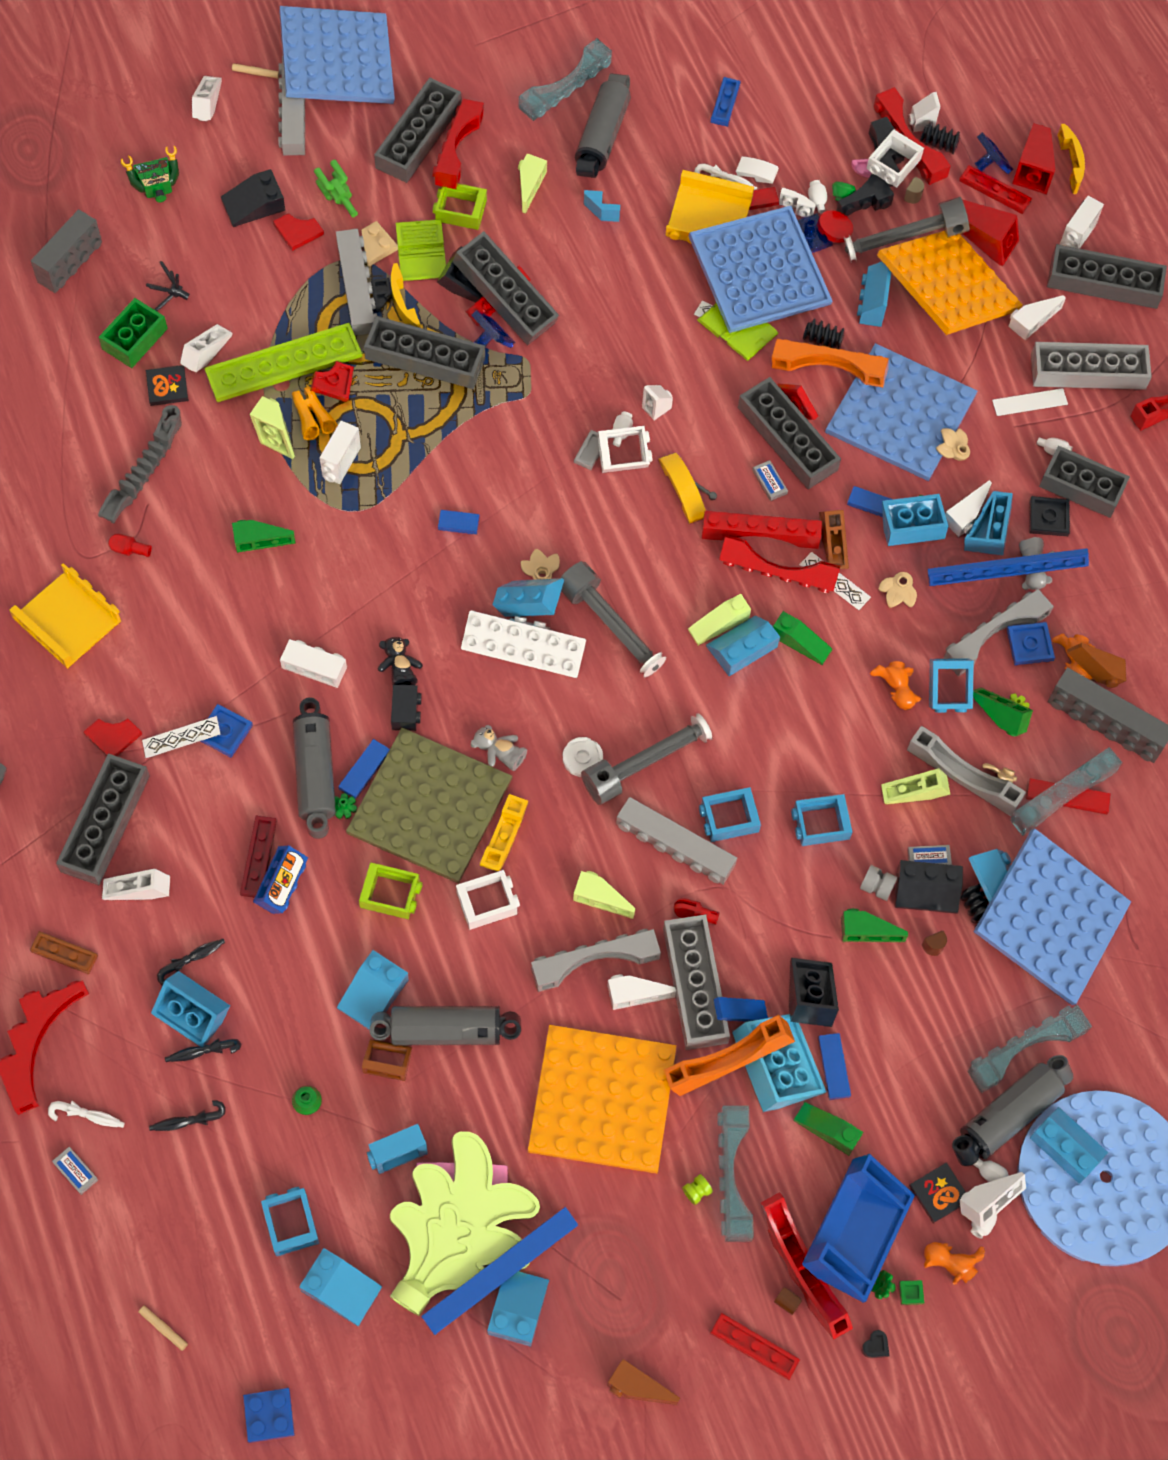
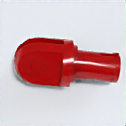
(127, 545)
(688, 908)

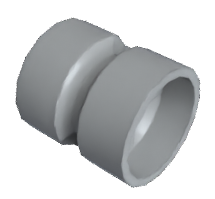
(878, 882)

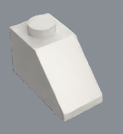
(924, 112)
(656, 400)

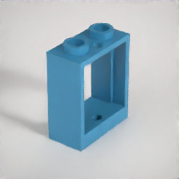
(954, 663)
(842, 814)
(751, 827)
(397, 1149)
(298, 1242)

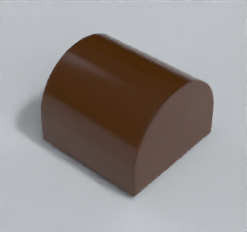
(935, 943)
(788, 1300)

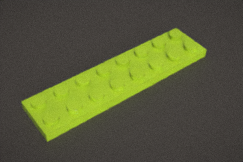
(283, 362)

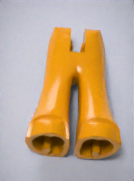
(308, 425)

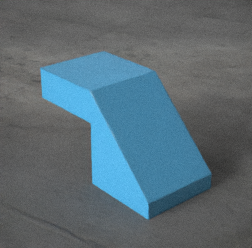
(604, 212)

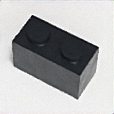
(405, 706)

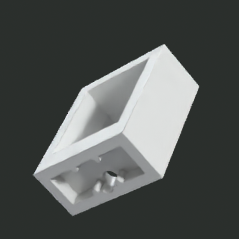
(903, 146)
(1082, 223)
(340, 452)
(646, 454)
(491, 916)

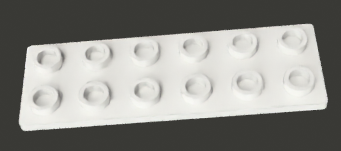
(523, 643)

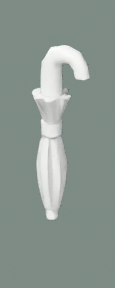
(717, 172)
(73, 1109)

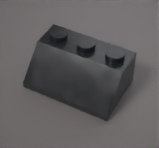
(928, 886)

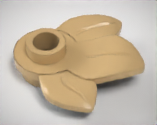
(953, 443)
(540, 564)
(899, 592)
(1005, 774)

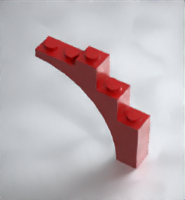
(40, 1012)
(791, 1248)

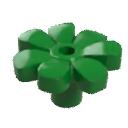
(345, 806)
(883, 1285)

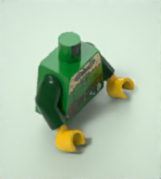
(154, 177)

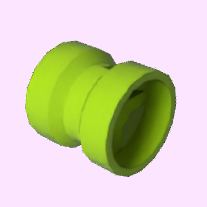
(697, 1189)

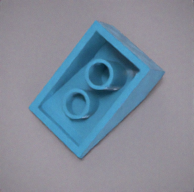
(373, 989)
(340, 1287)
(518, 1308)

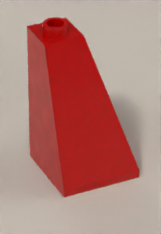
(1037, 161)
(992, 230)

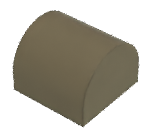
(914, 191)

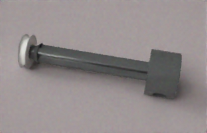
(951, 218)
(581, 585)
(604, 780)

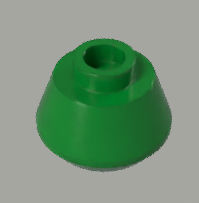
(841, 190)
(306, 1100)

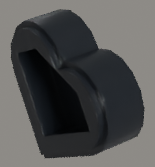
(876, 1346)

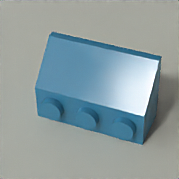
(874, 295)
(914, 519)
(528, 597)
(744, 644)
(990, 869)
(190, 1008)
(1069, 1145)

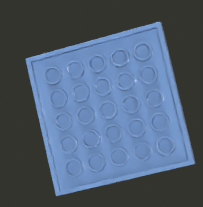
(336, 55)
(760, 268)
(904, 416)
(1052, 917)

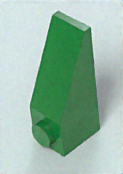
(256, 535)
(801, 638)
(1005, 713)
(865, 927)
(829, 1128)

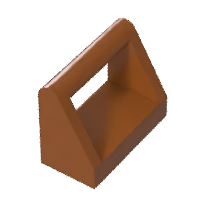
(383, 1069)

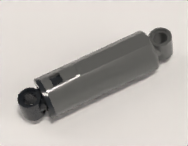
(603, 125)
(314, 767)
(445, 1025)
(1012, 1110)

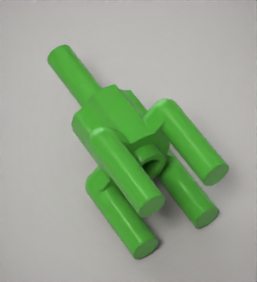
(336, 188)

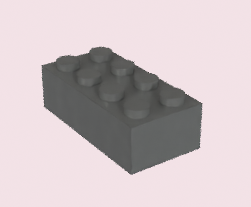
(66, 251)
(1084, 481)

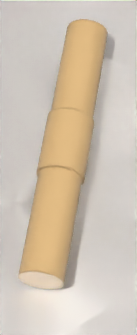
(255, 71)
(163, 1328)

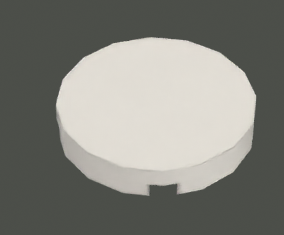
(581, 754)

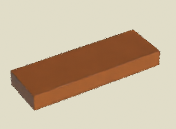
(63, 952)

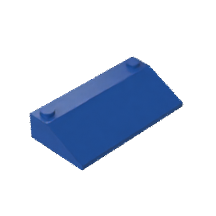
(859, 1228)

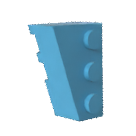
(991, 527)

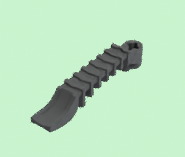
(163, 436)

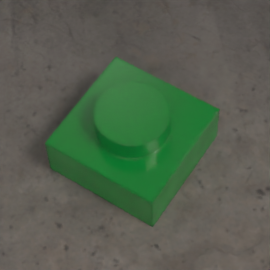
(911, 1292)

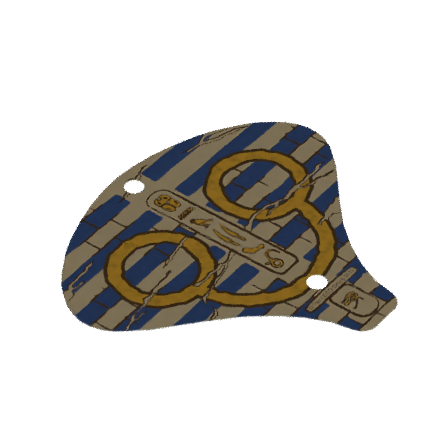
(396, 410)

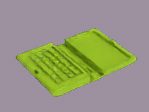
(420, 249)
(745, 341)

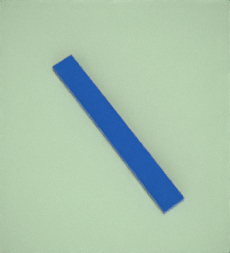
(1008, 567)
(499, 1271)

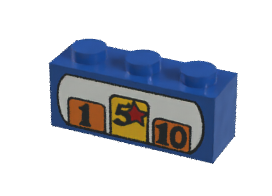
(280, 879)

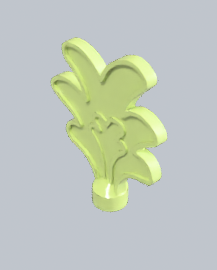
(456, 1222)

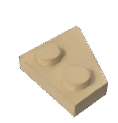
(377, 243)

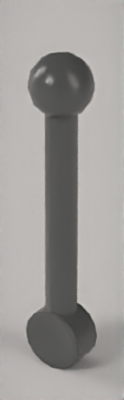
(712, 495)

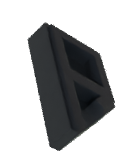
(381, 292)

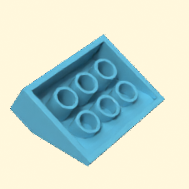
(785, 1074)

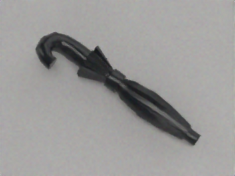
(197, 954)
(193, 1052)
(179, 1122)

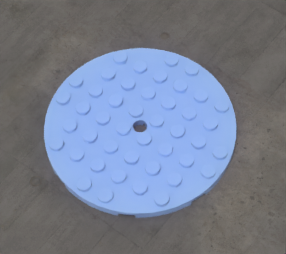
(1096, 1219)

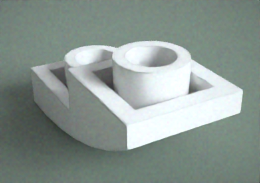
(756, 168)
(803, 205)

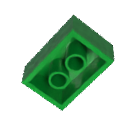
(133, 332)

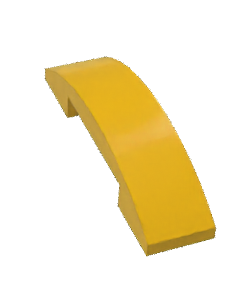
(1069, 141)
(407, 316)
(684, 486)
(505, 833)

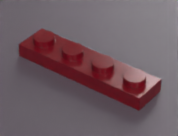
(258, 855)

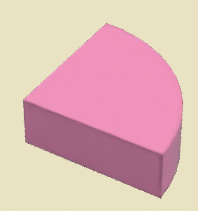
(860, 167)

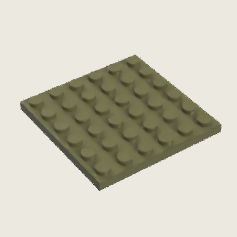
(429, 805)

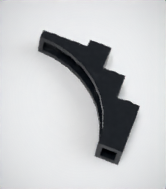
(875, 191)

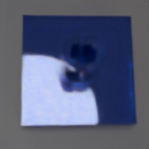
(993, 155)
(812, 235)
(492, 331)

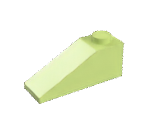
(531, 176)
(721, 619)
(916, 787)
(598, 893)

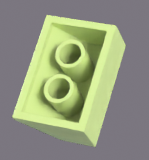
(271, 426)

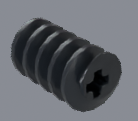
(940, 136)
(823, 334)
(975, 902)

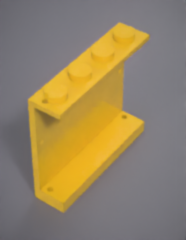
(706, 203)
(67, 617)

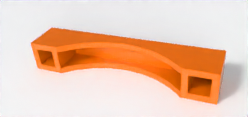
(793, 355)
(763, 1040)

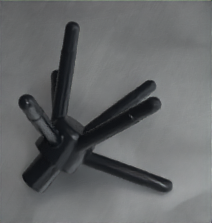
(174, 290)

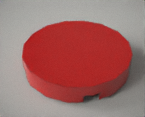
(835, 226)

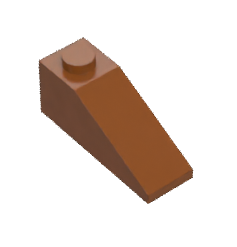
(834, 537)
(1100, 664)
(636, 1385)

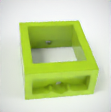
(463, 192)
(395, 874)

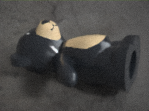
(400, 663)

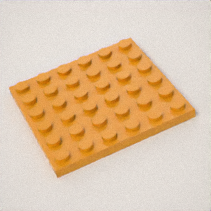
(949, 281)
(602, 1099)

